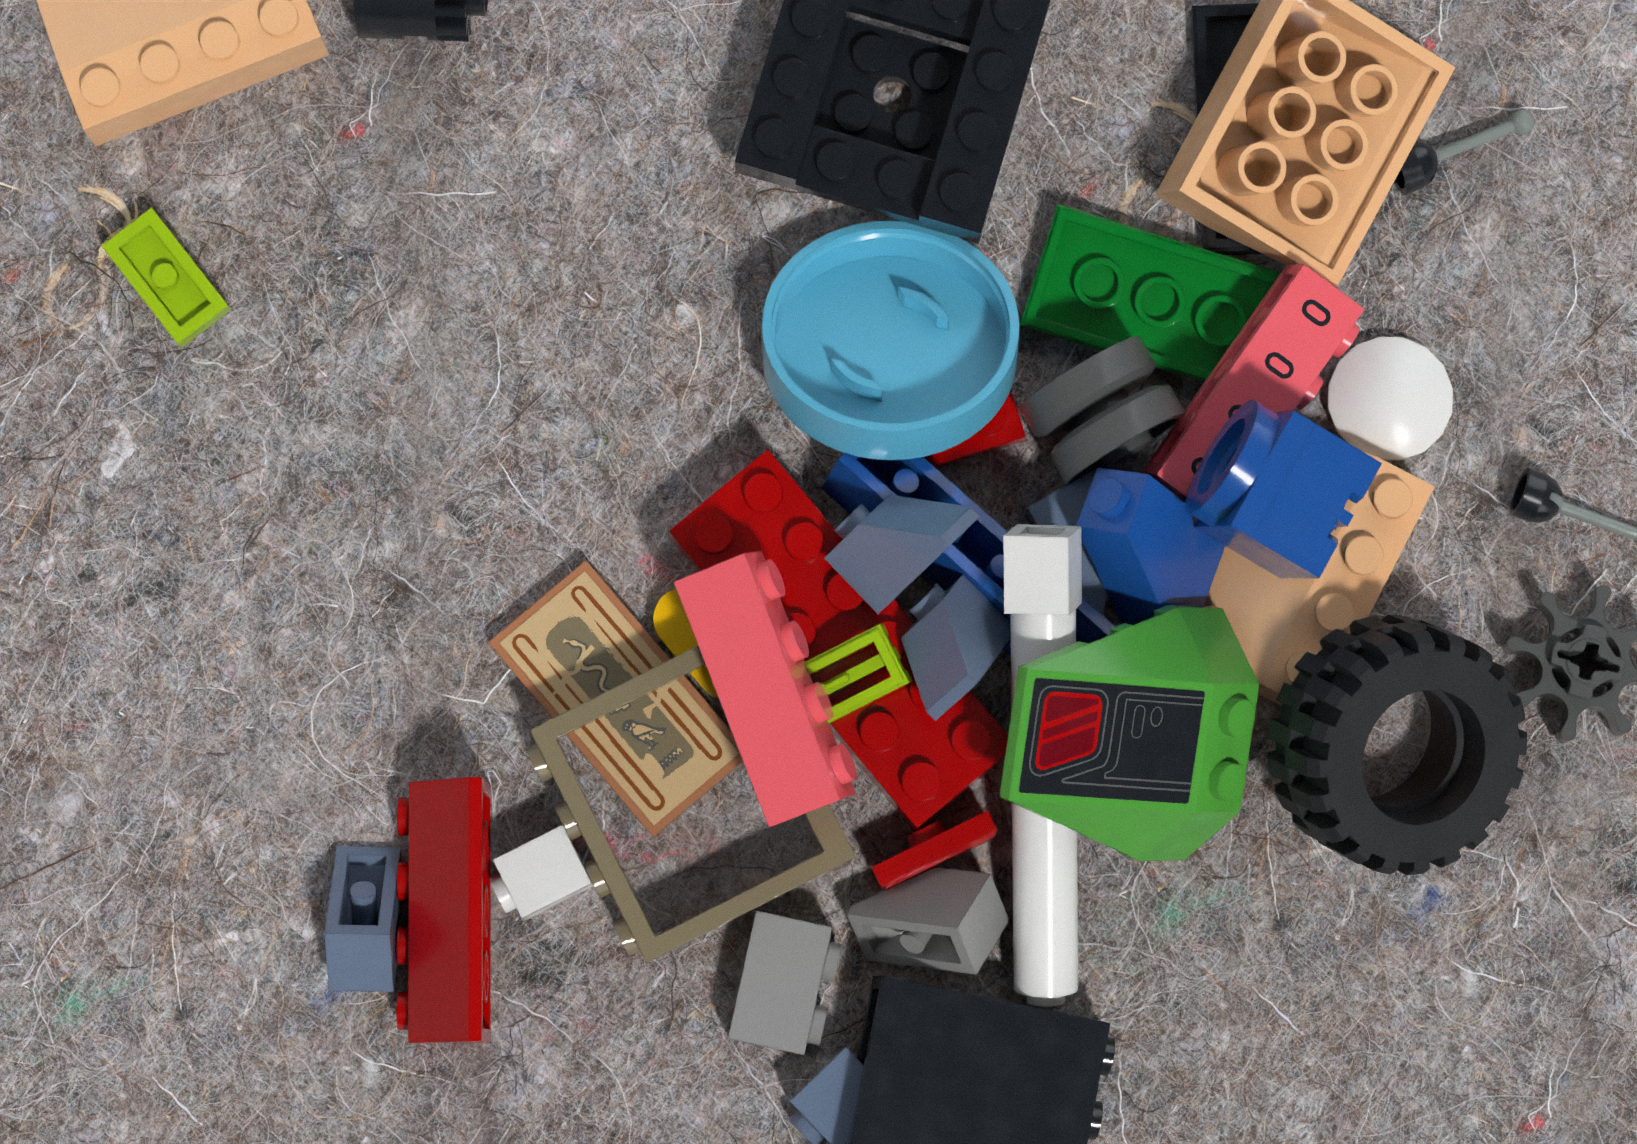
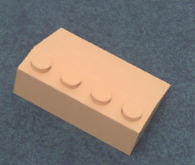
(163, 57)
(1306, 132)
(1289, 616)

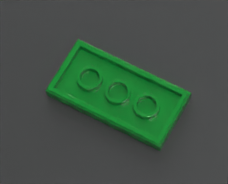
(1121, 282)

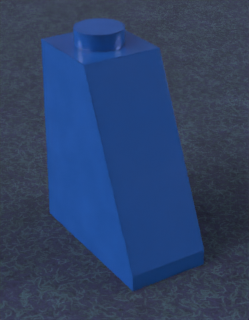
(1145, 545)

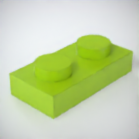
(166, 277)

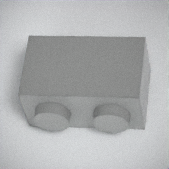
(782, 984)

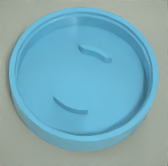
(890, 340)

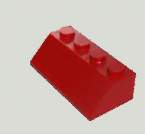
(448, 911)

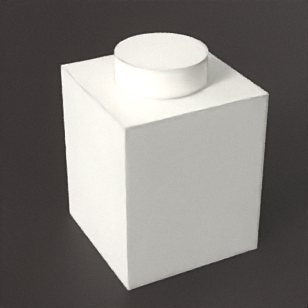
(540, 874)

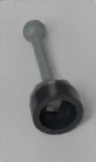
(1423, 160)
(1540, 499)

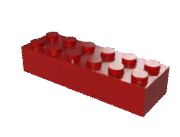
(893, 739)

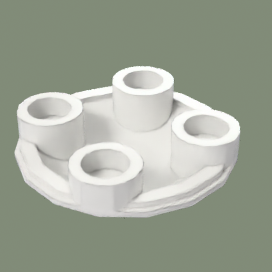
(1390, 398)

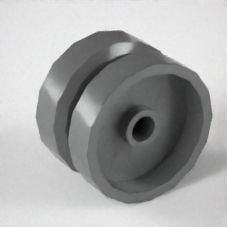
(1098, 403)

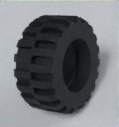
(1464, 768)

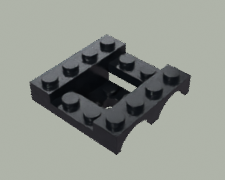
(925, 165)

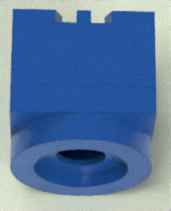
(1278, 489)

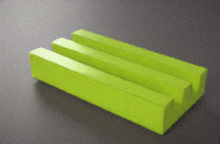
(887, 656)

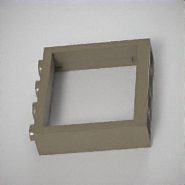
(604, 868)

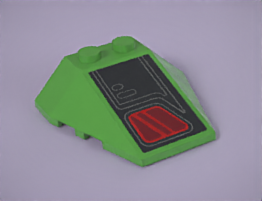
(1136, 734)

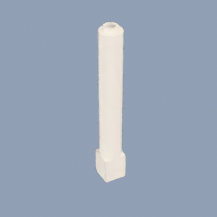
(1042, 602)

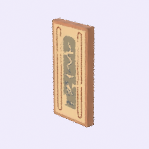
(651, 752)

